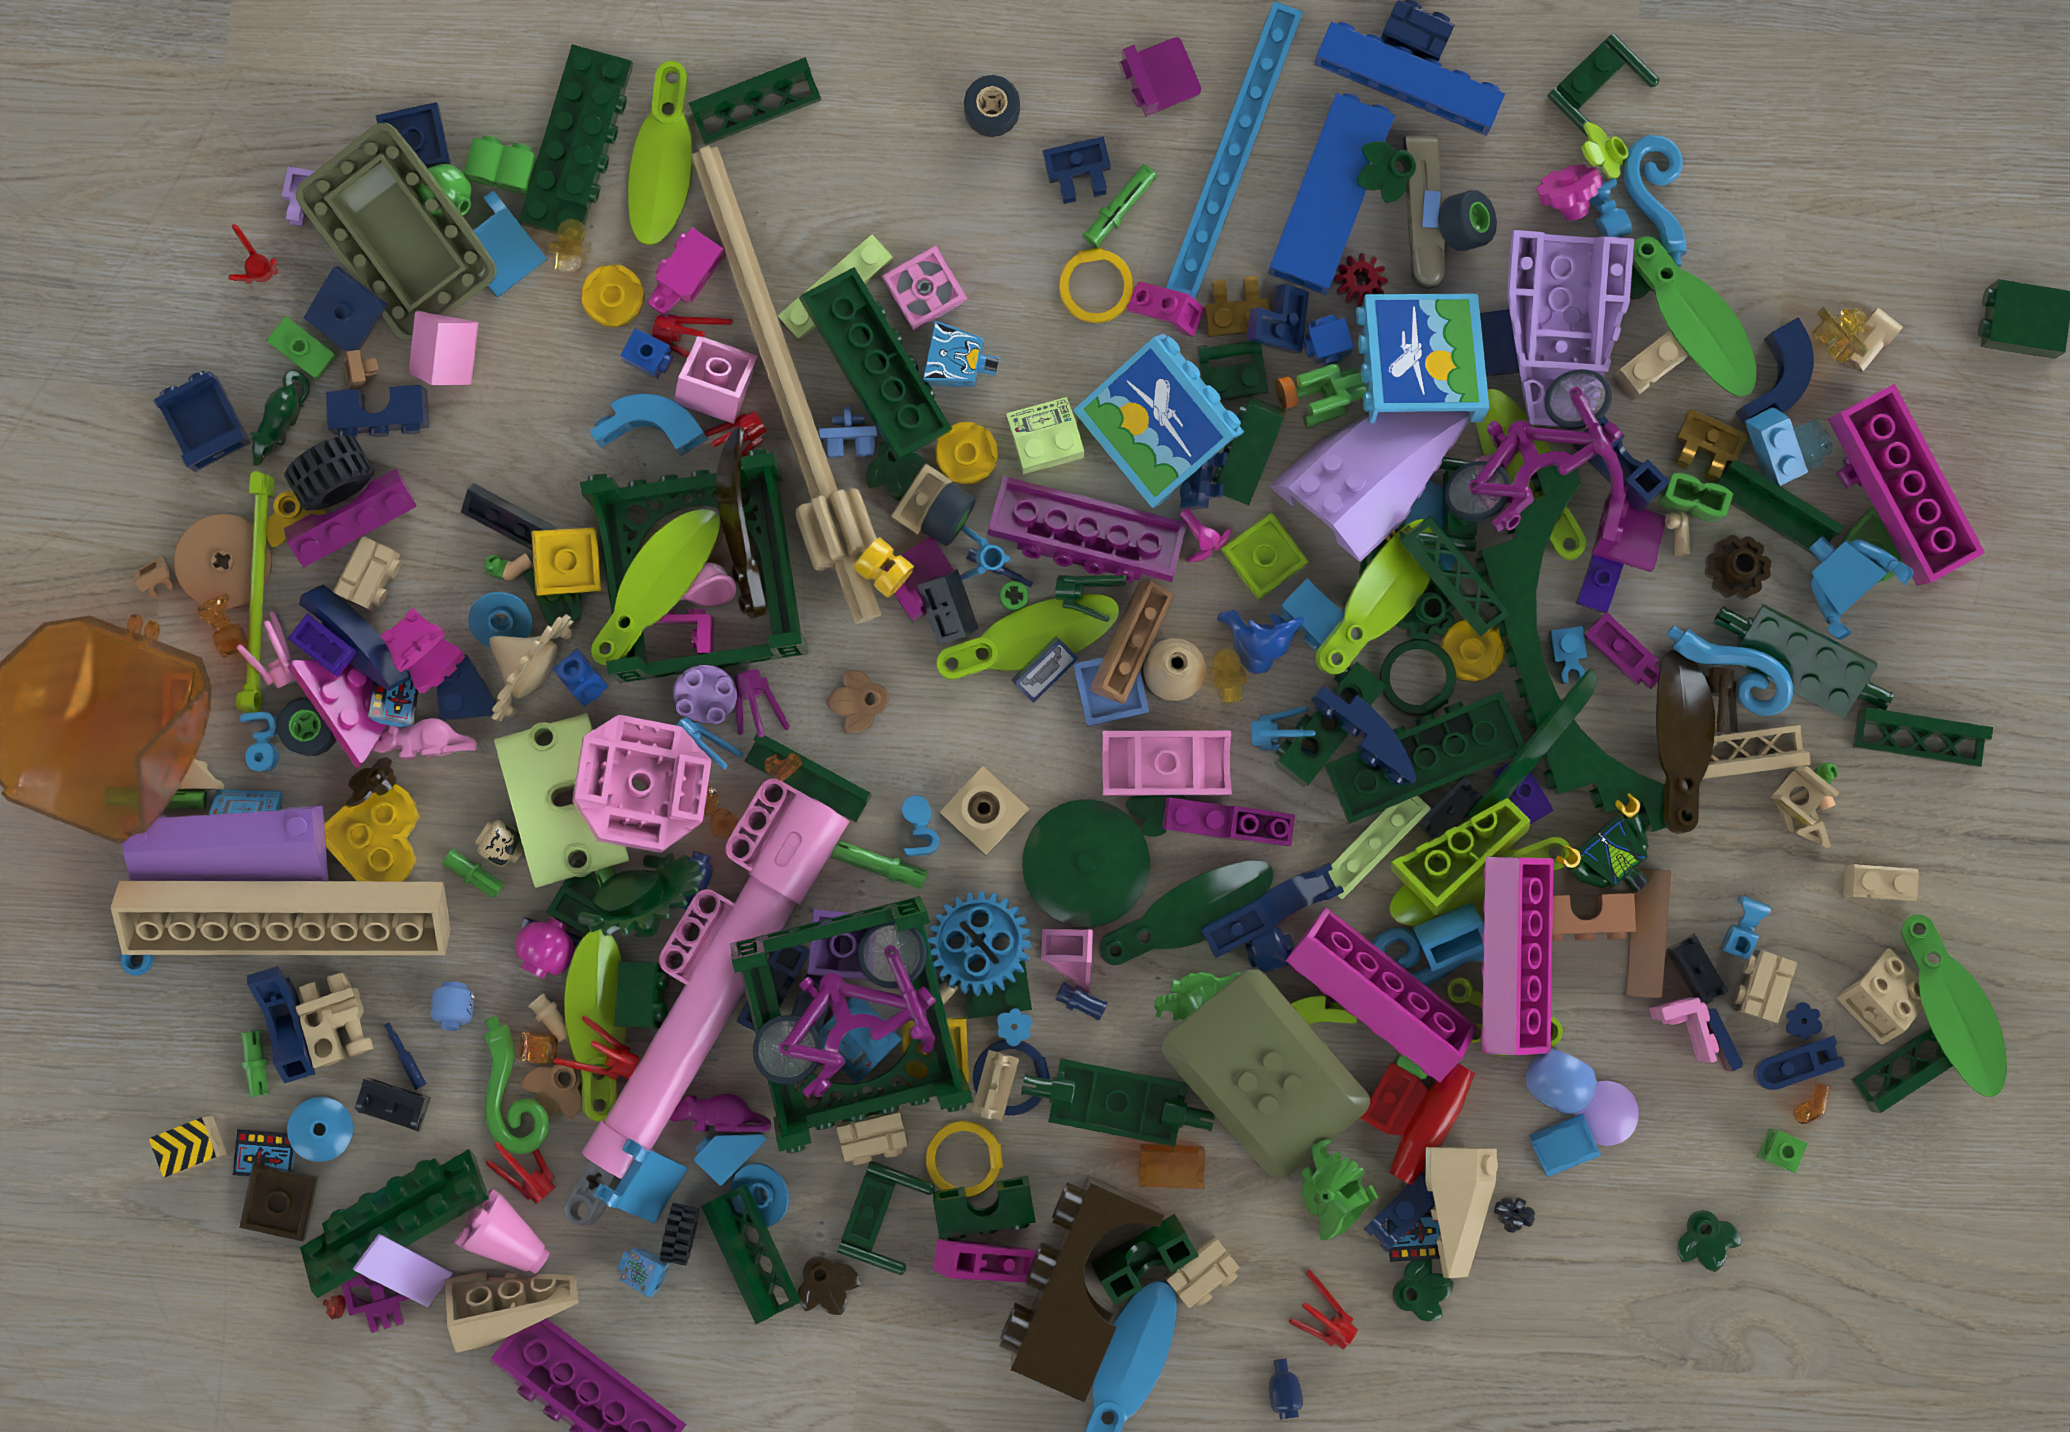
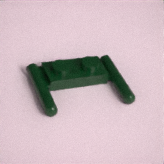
(1594, 74)
(1458, 530)
(870, 1211)

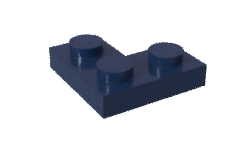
(1284, 326)

